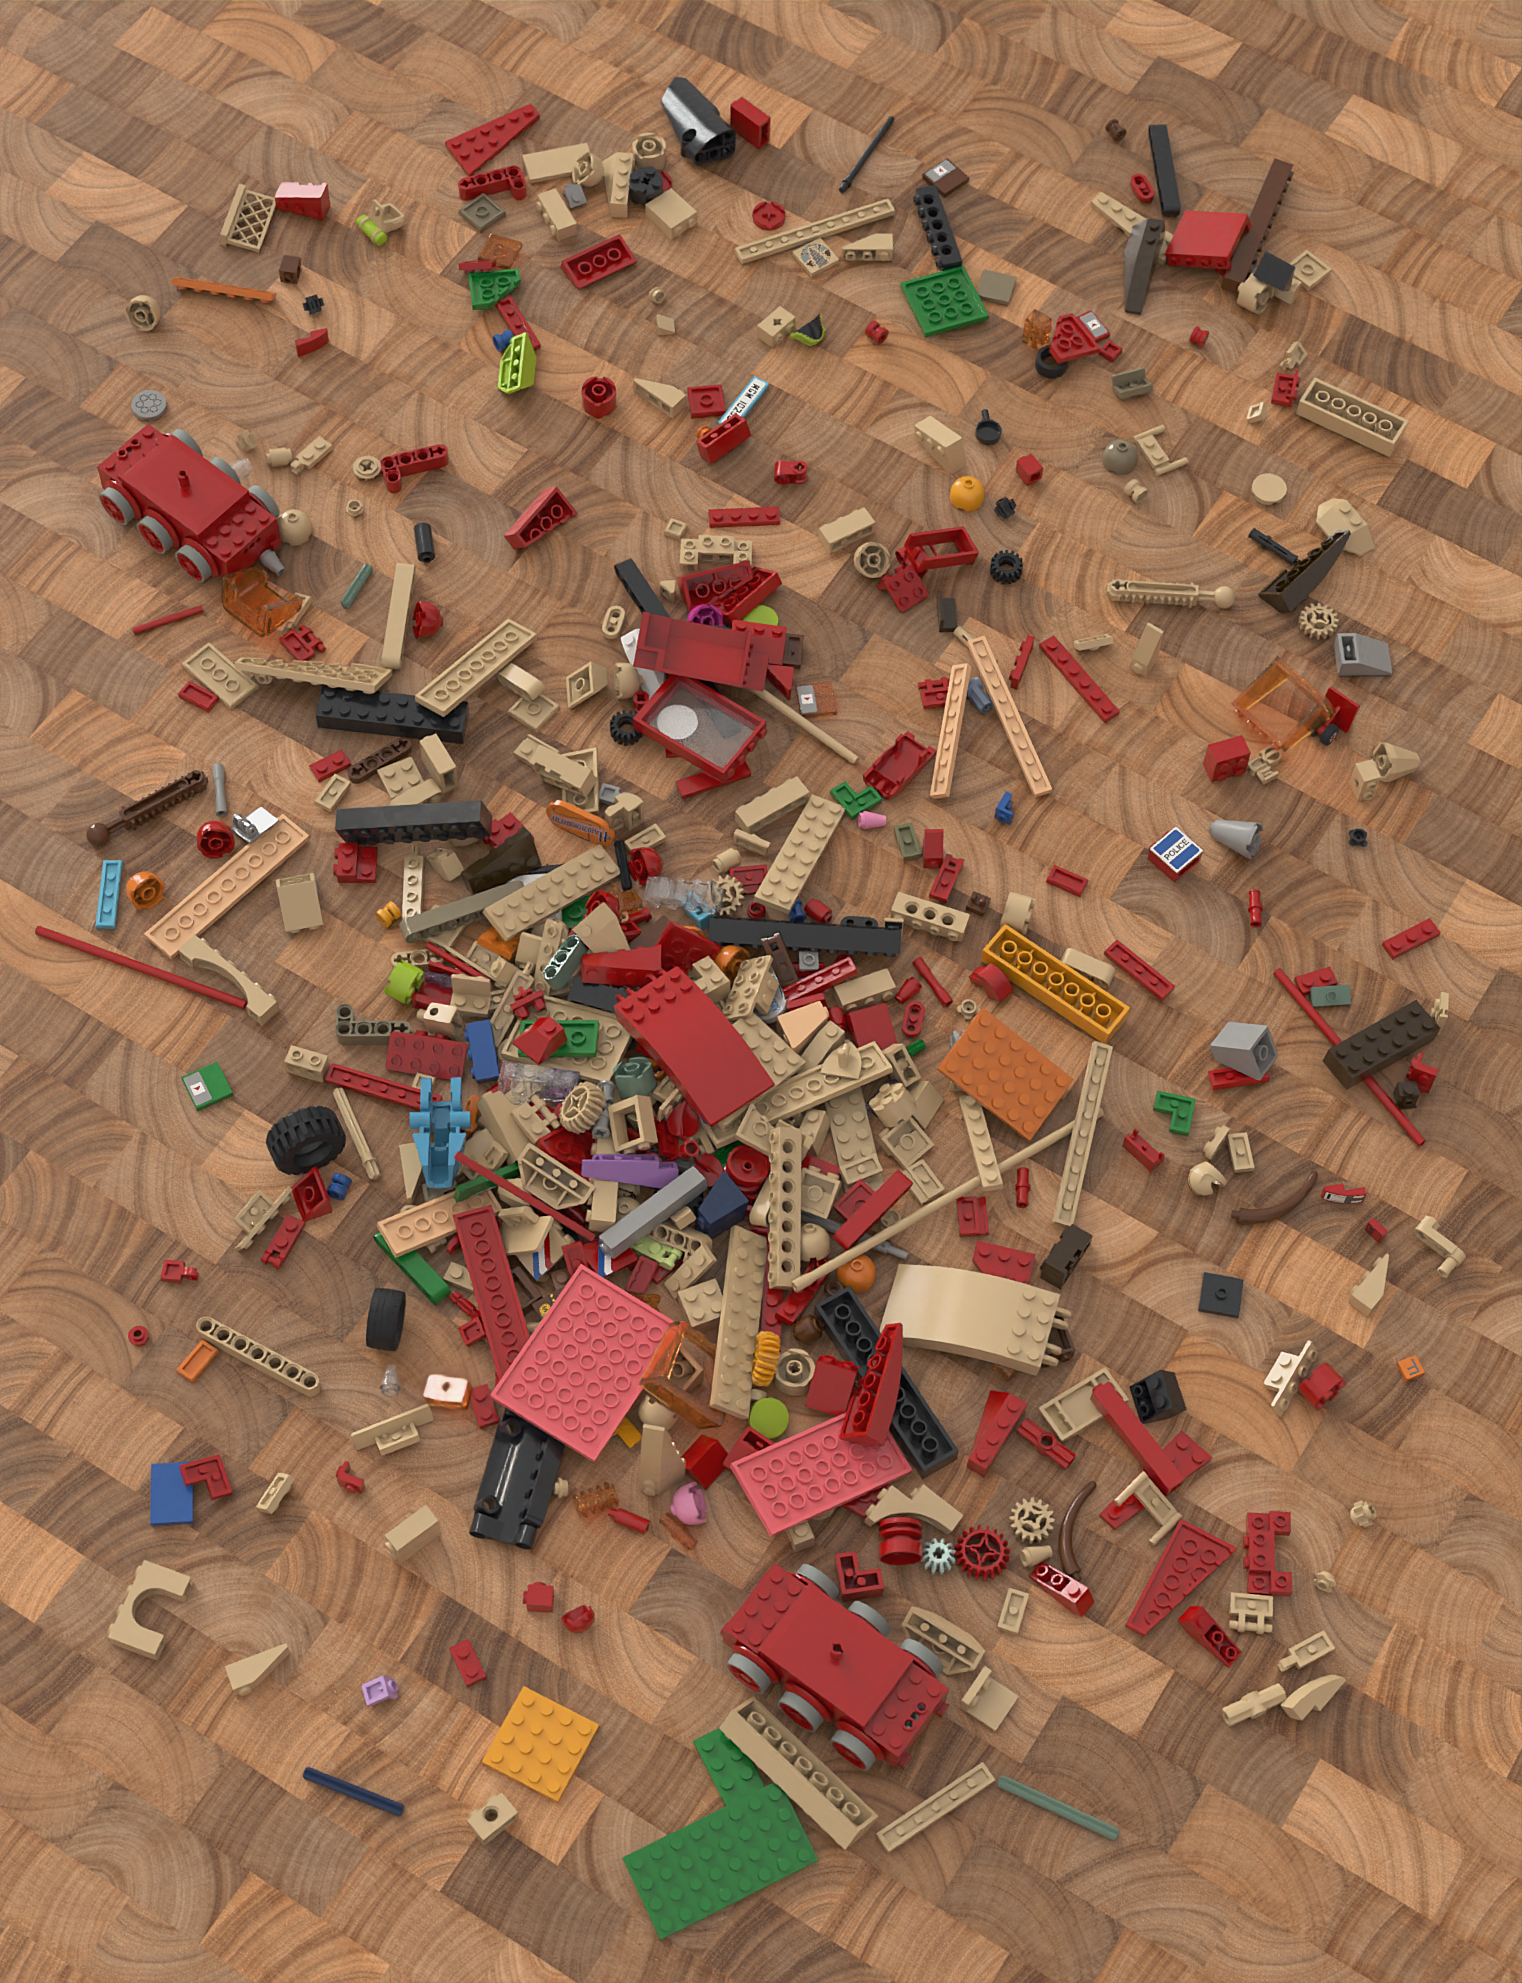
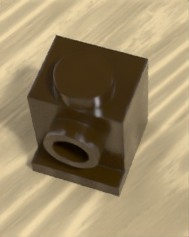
(1406, 1095)

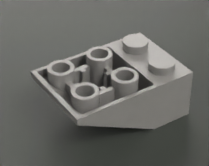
(1361, 655)

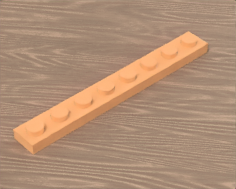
(950, 731)

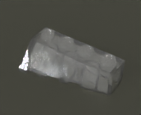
(684, 894)
(523, 1081)

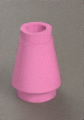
(871, 820)

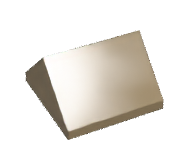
(927, 1101)
(686, 1371)

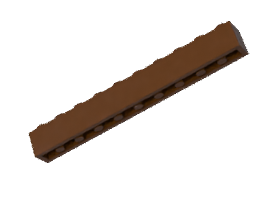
(1260, 220)

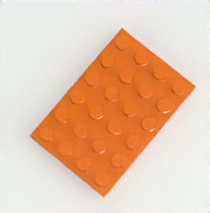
(1005, 1074)

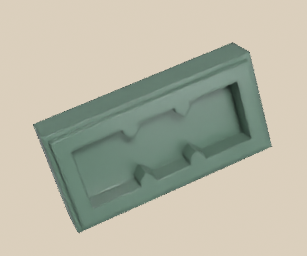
(1330, 995)

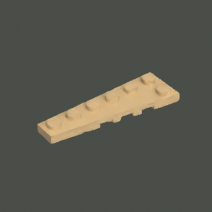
(1125, 218)

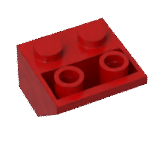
(746, 1444)

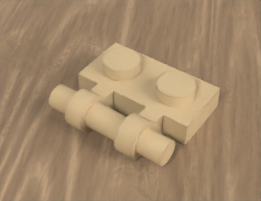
(530, 1122)
(1251, 1606)

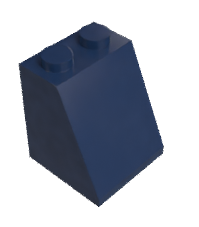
(721, 1208)

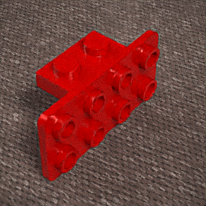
(426, 1054)

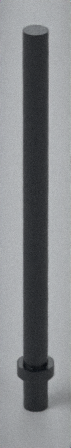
(847, 182)

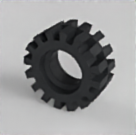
(1006, 575)
(622, 736)

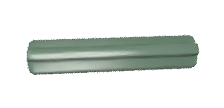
(356, 586)

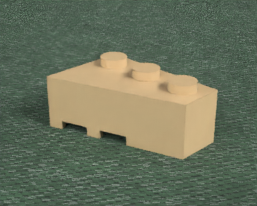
(562, 772)

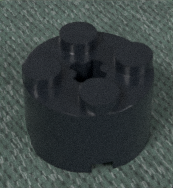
(645, 185)

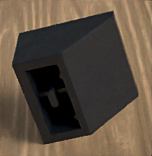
(1157, 1397)

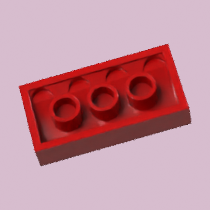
(598, 262)
(748, 596)

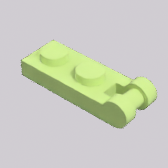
(657, 1252)

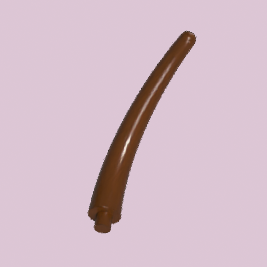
(1256, 1216)
(1065, 1546)

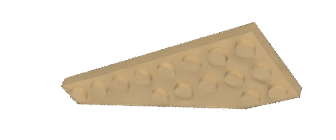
(334, 675)

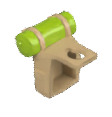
(380, 222)

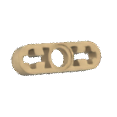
(414, 953)

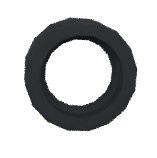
(1045, 370)

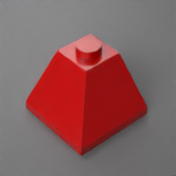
(541, 1039)

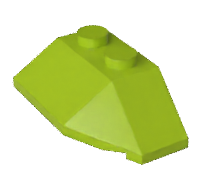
(517, 365)

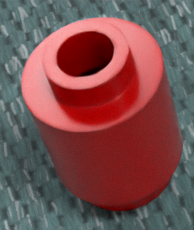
(818, 911)
(837, 1017)

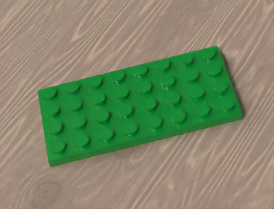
(719, 1859)

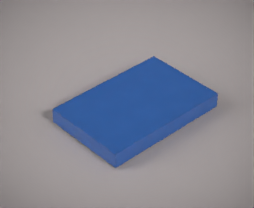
(170, 1499)

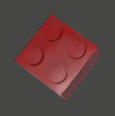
(1226, 758)

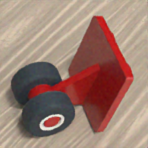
(1343, 719)

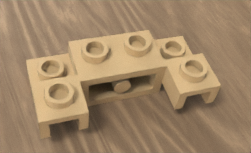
(714, 550)

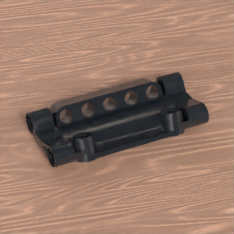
(516, 1483)

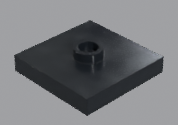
(1220, 1295)

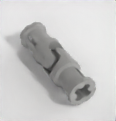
(601, 1125)

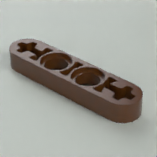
(378, 758)

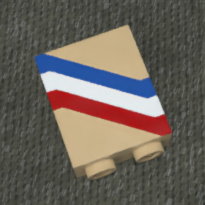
(542, 1261)

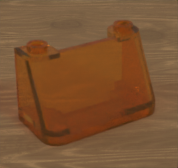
(254, 604)

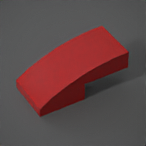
(308, 345)

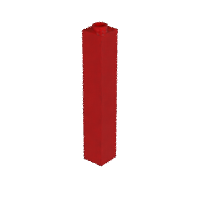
(1137, 1438)

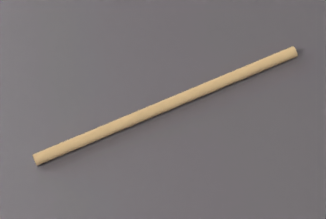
(808, 726)

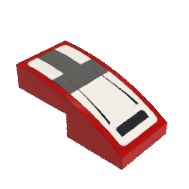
(1338, 1194)

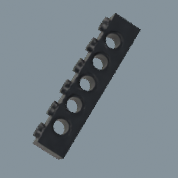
(937, 228)

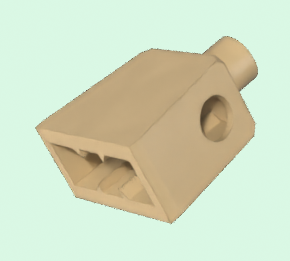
(443, 1020)

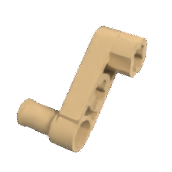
(1427, 1233)

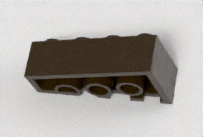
(502, 863)

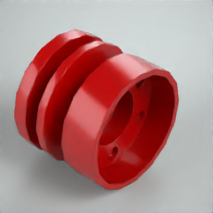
(900, 1541)

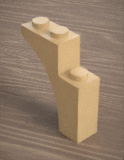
(922, 1505)

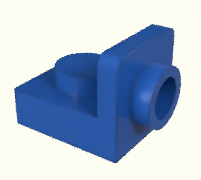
(1003, 809)

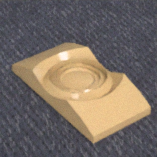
(1073, 1410)

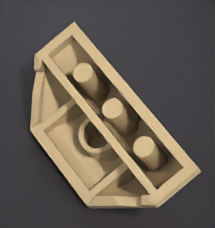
(1340, 515)
(551, 1180)
(952, 1645)

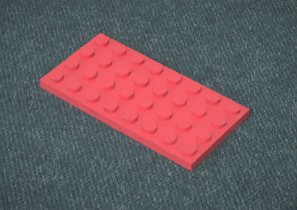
(814, 1474)

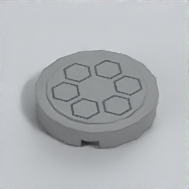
(149, 405)

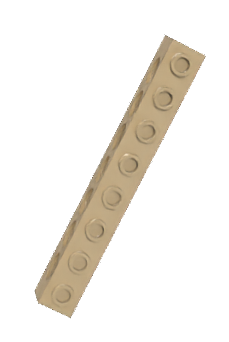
(791, 1199)

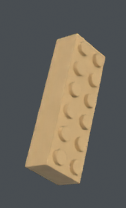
(1352, 417)

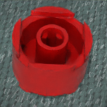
(598, 396)
(1321, 1386)

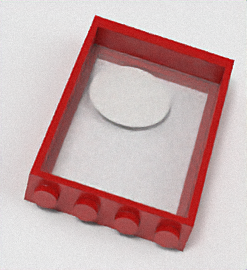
(700, 725)

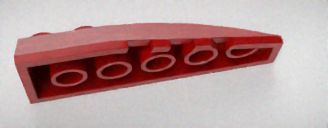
(874, 1404)

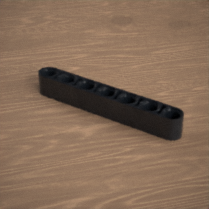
(1164, 170)

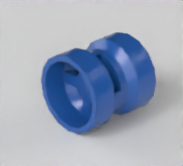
(503, 340)
(339, 1185)

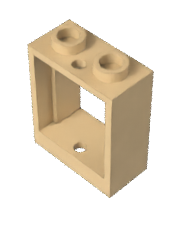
(646, 1124)

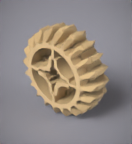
(582, 1107)

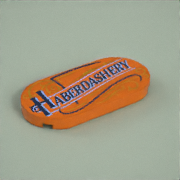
(580, 823)

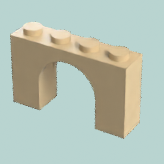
(149, 1581)

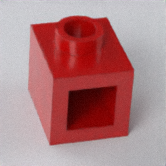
(1029, 469)
(539, 1597)

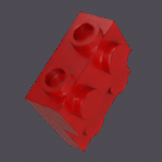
(503, 829)
(355, 863)

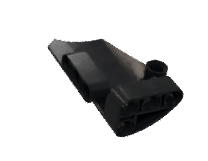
(697, 123)

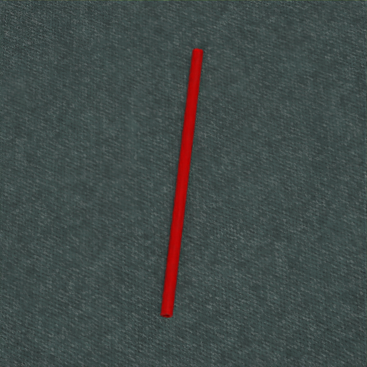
(141, 967)
(1334, 1039)

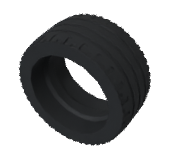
(385, 1319)

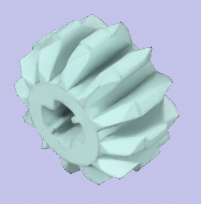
(941, 1549)

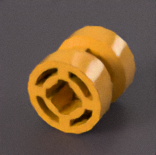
(388, 914)

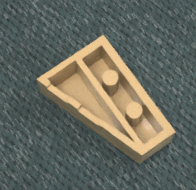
(941, 443)

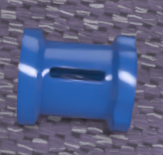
(797, 912)

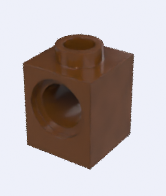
(290, 269)

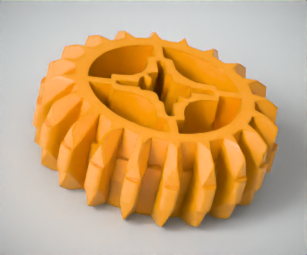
(765, 1358)

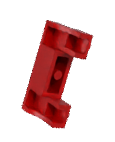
(1260, 1553)

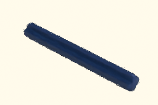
(353, 1791)

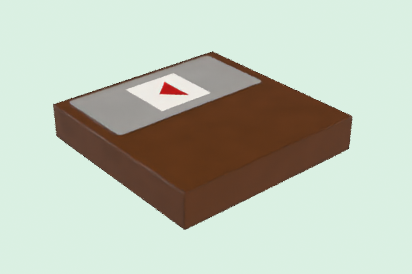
(946, 177)

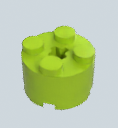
(404, 981)

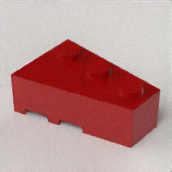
(304, 200)

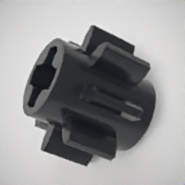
(313, 304)
(1005, 507)

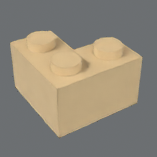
(711, 979)

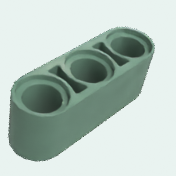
(564, 962)

